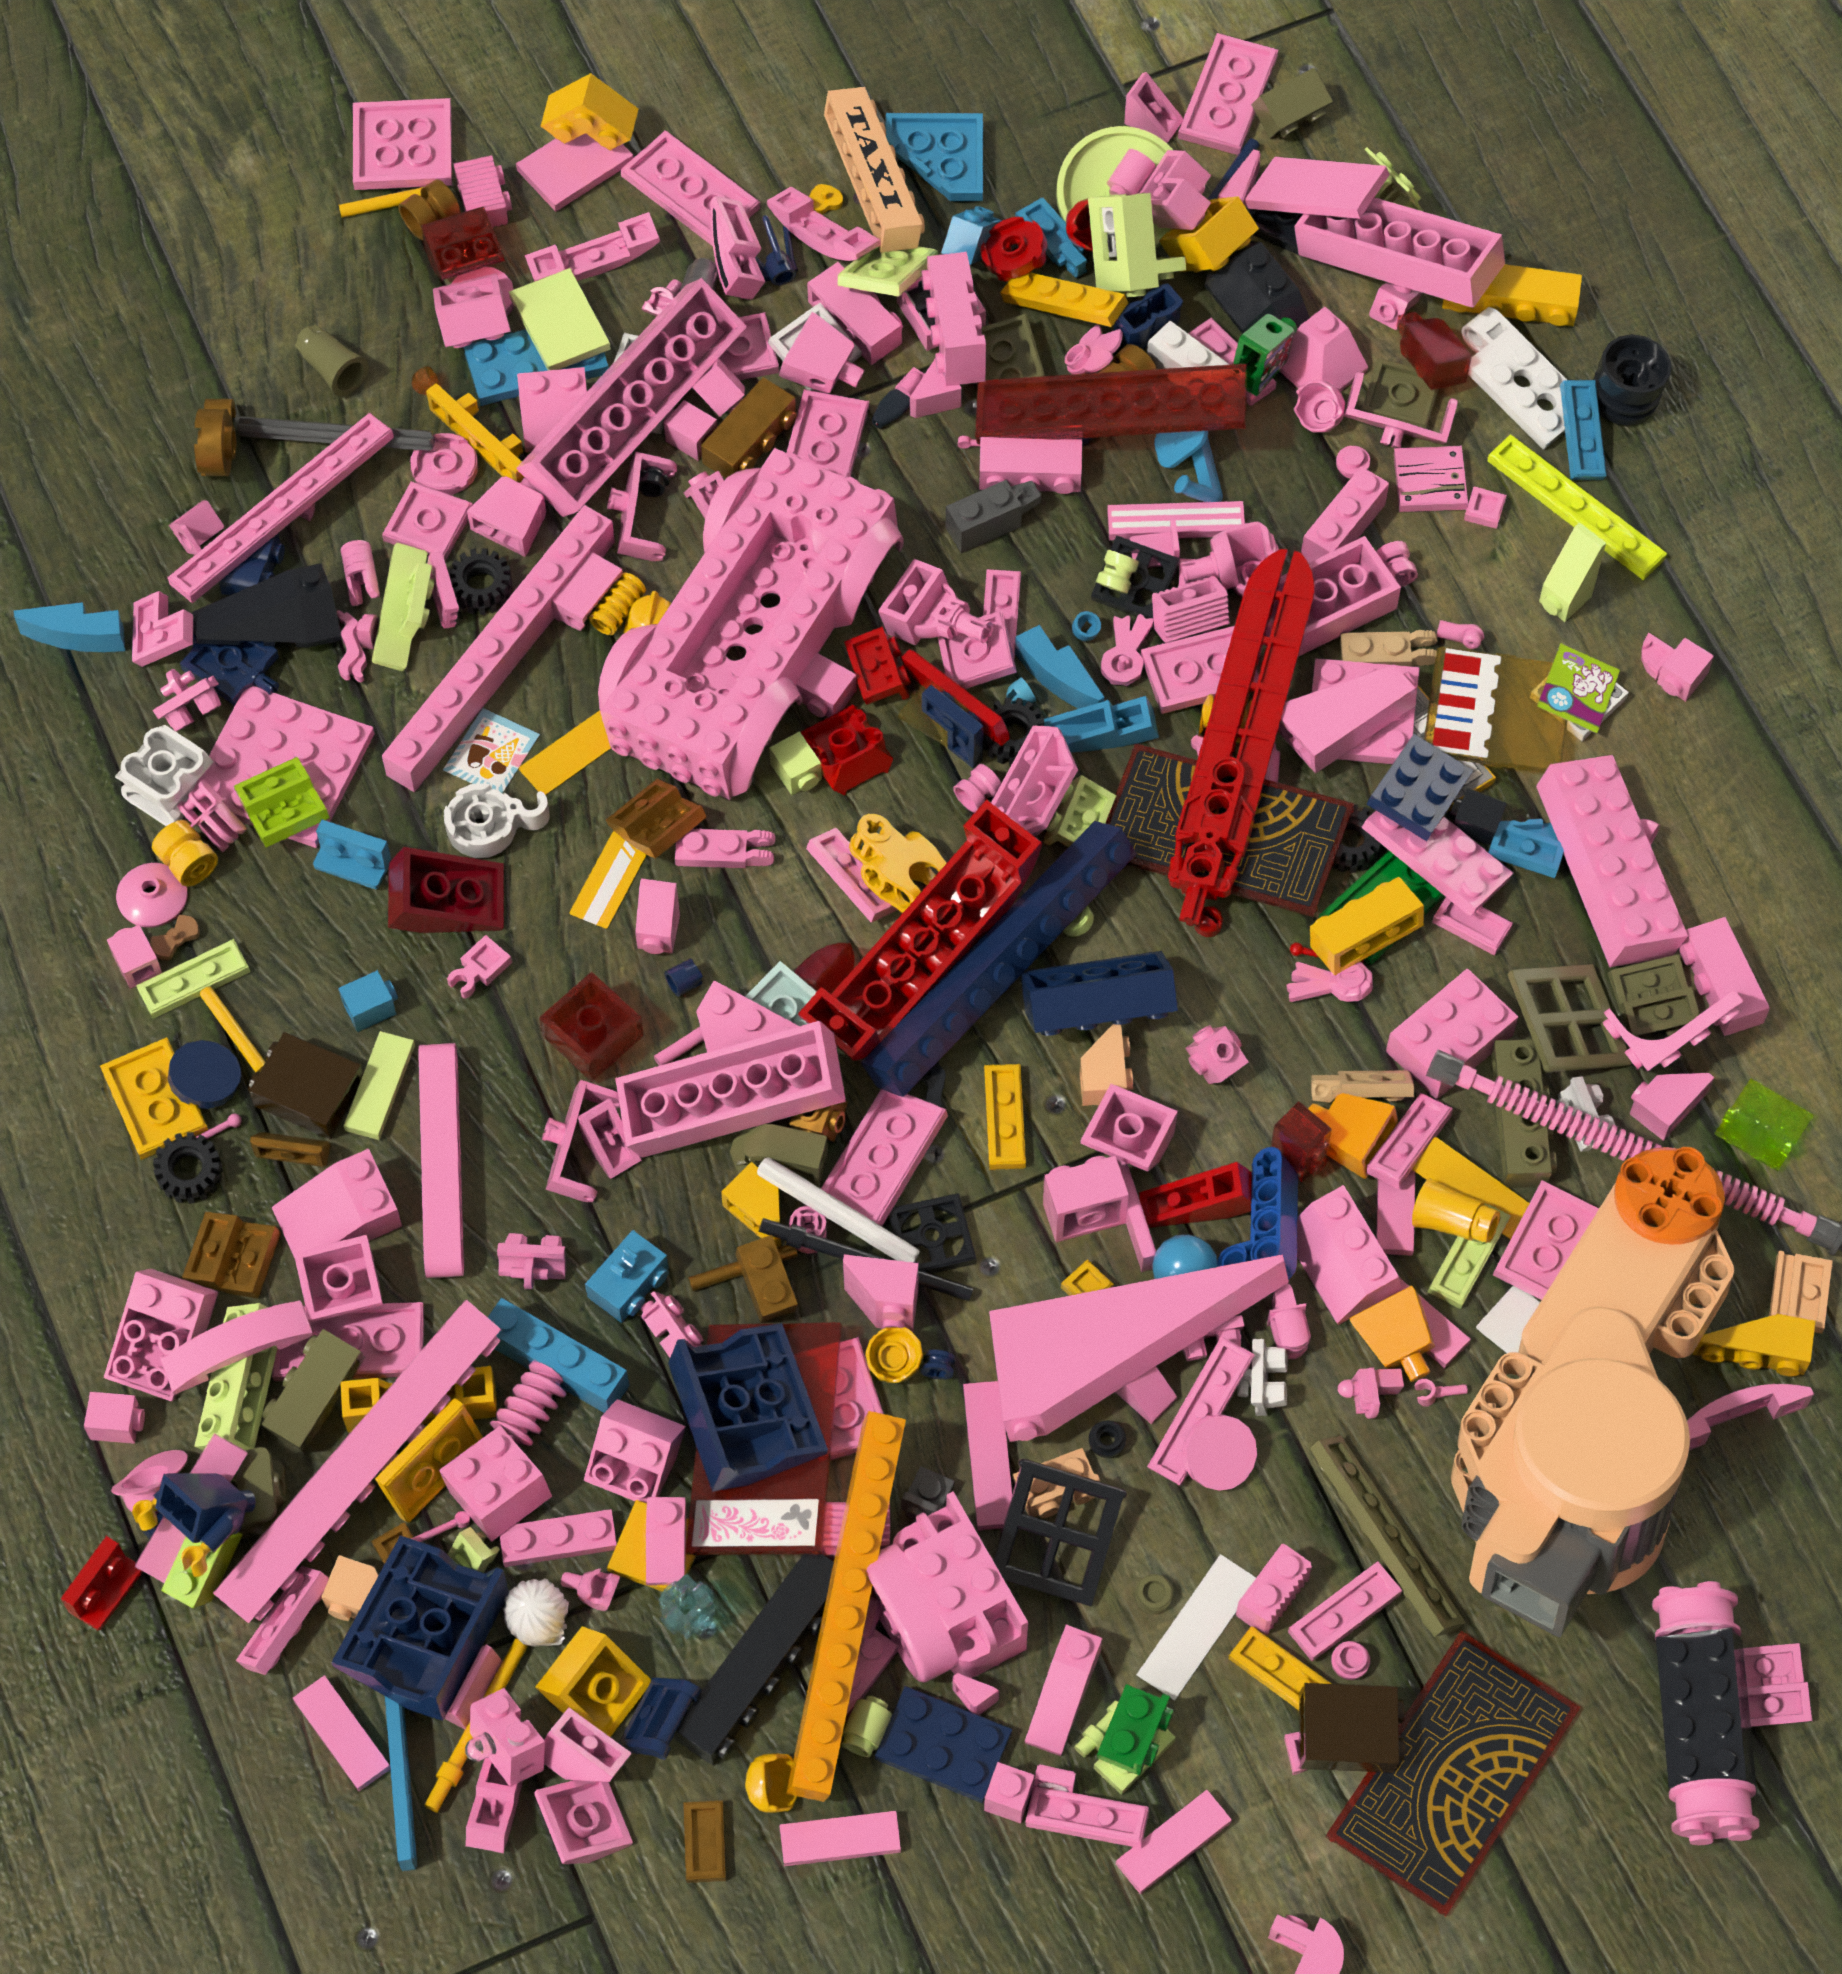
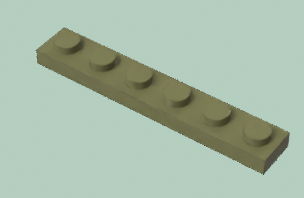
(1387, 1536)

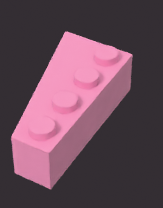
(956, 319)

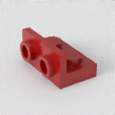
(876, 665)
(101, 1585)

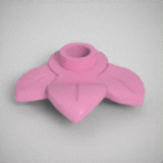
(1093, 351)

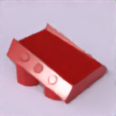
(848, 749)

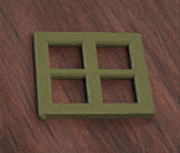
(1539, 1021)

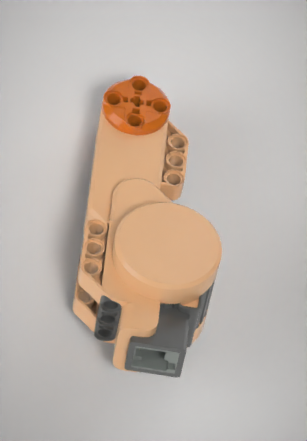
(1588, 1444)

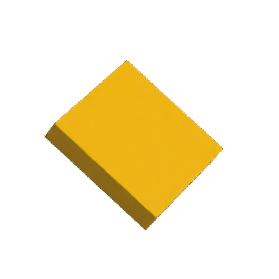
(630, 1552)

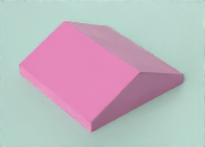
(583, 1820)

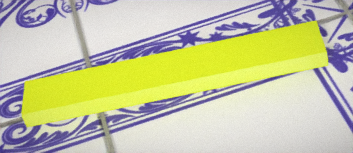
(1576, 506)

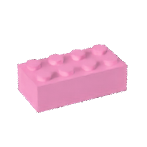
(1349, 592)

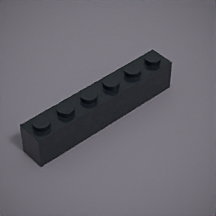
(757, 1661)

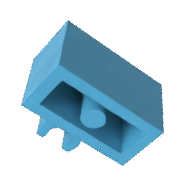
(627, 1277)

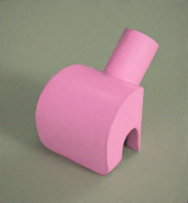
(661, 297)
(592, 1587)

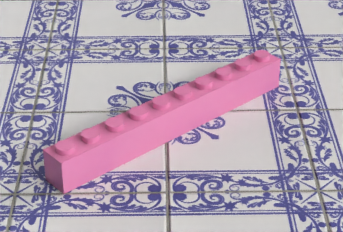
(494, 653)
(357, 1461)

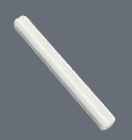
(837, 1211)

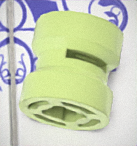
(1117, 571)

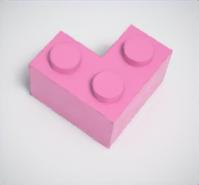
(1177, 191)

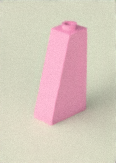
(1345, 714)

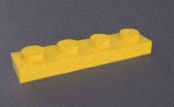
(1065, 298)

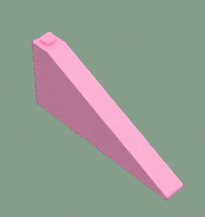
(1083, 1347)

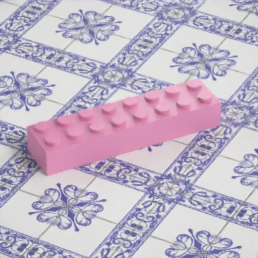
(631, 397)

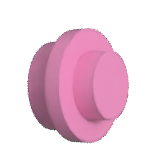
(1350, 459)
(1350, 1660)

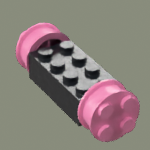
(1705, 1713)

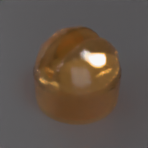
(424, 379)

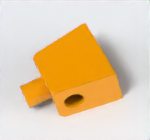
(1357, 1129)
(1398, 1332)

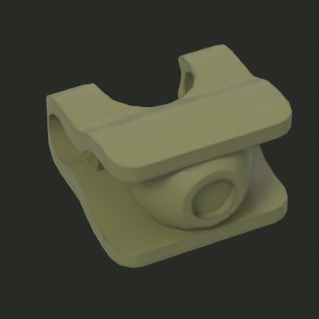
(269, 1485)

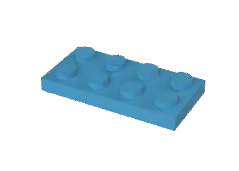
(498, 361)

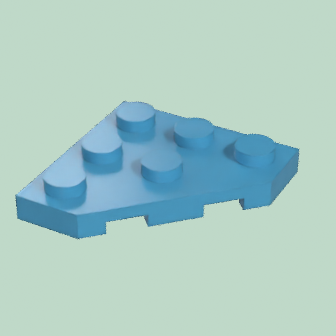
(941, 150)

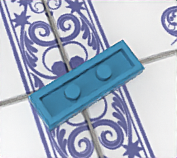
(1583, 430)

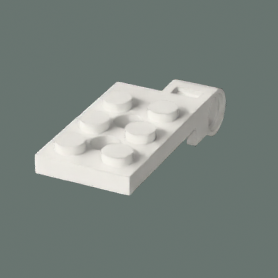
(1505, 354)

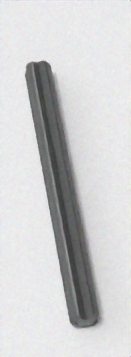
(326, 432)

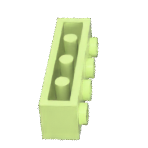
(237, 1394)

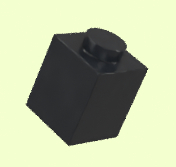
(1478, 815)

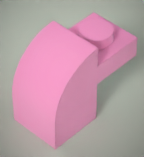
(1320, 1949)

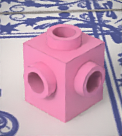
(1216, 1053)

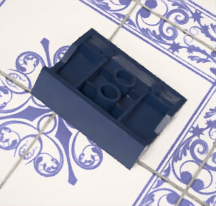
(746, 1406)
(421, 1627)

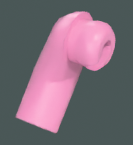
(1468, 634)

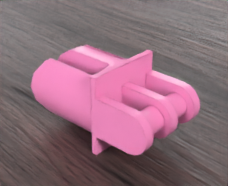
(216, 820)
(1289, 1322)

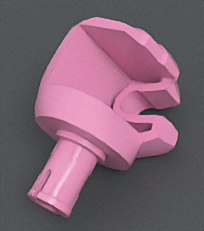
(1233, 556)

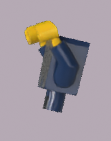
(201, 1508)

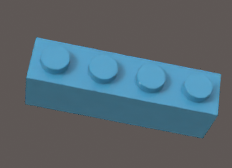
(582, 1369)

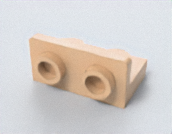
(1046, 1497)

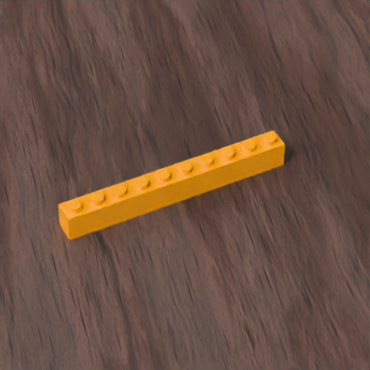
(846, 1607)

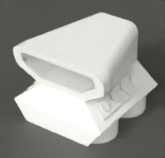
(162, 773)

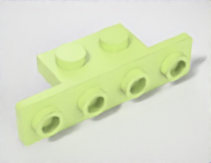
(402, 606)

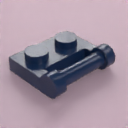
(659, 1716)

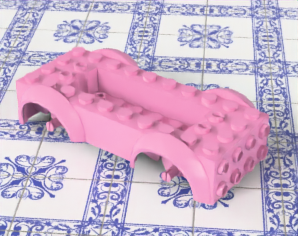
(768, 530)

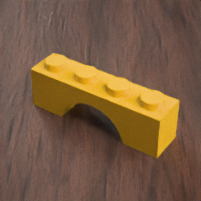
(476, 1394)

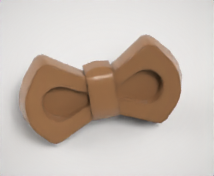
(166, 945)

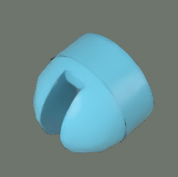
(1021, 690)

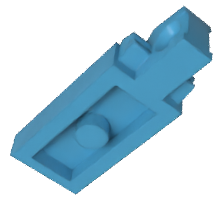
(1059, 246)

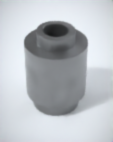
(703, 269)

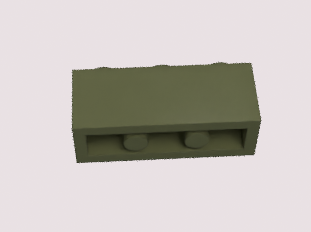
(311, 1390)

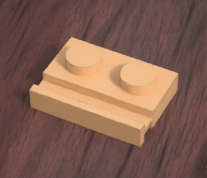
(1801, 1288)

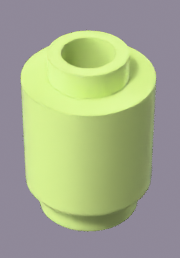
(866, 1726)

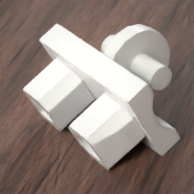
(1586, 1099)
(1265, 1393)

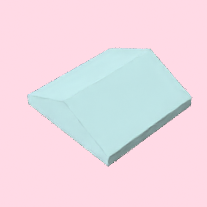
(782, 993)

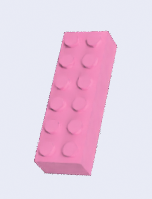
(1406, 249)
(1611, 861)
(730, 1089)

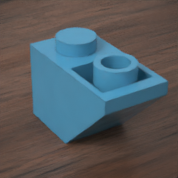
(968, 232)

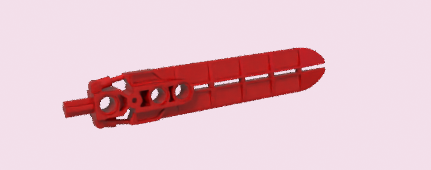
(1233, 829)

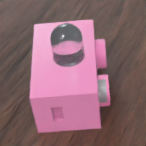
(499, 1735)

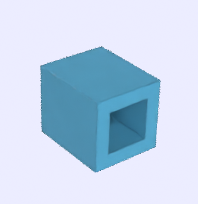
(368, 1000)

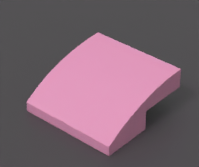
(1776, 1685)

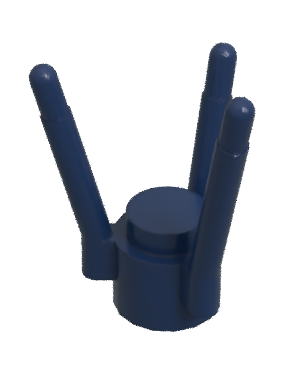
(779, 266)

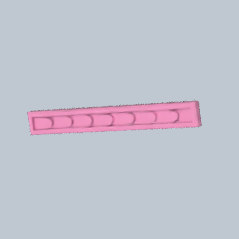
(280, 508)

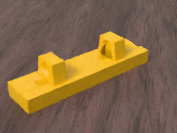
(459, 418)

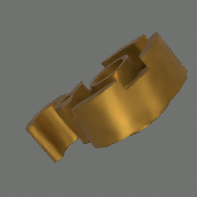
(216, 437)

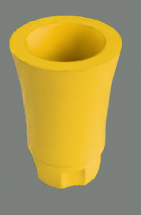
(1454, 1213)

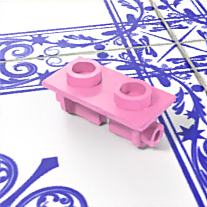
(666, 1316)

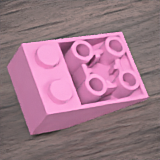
(157, 1320)

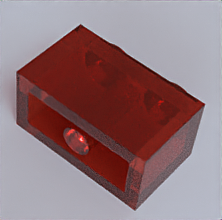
(1302, 1140)

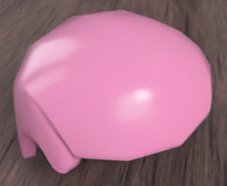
(1319, 406)

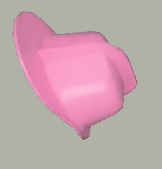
(147, 1477)

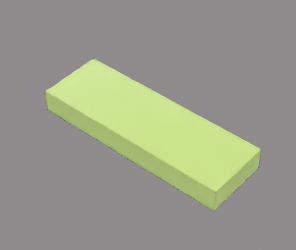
(187, 980)
(379, 1085)
(1464, 1266)

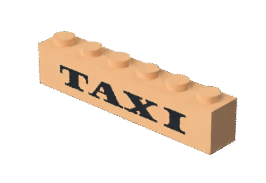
(873, 169)

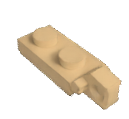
(1364, 1084)

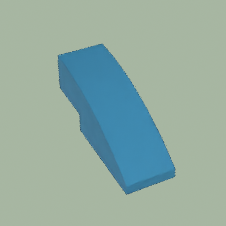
(72, 628)
(1056, 670)
(1107, 725)

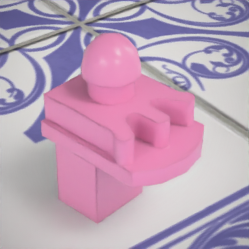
(1367, 1387)

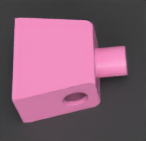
(820, 357)
(509, 514)

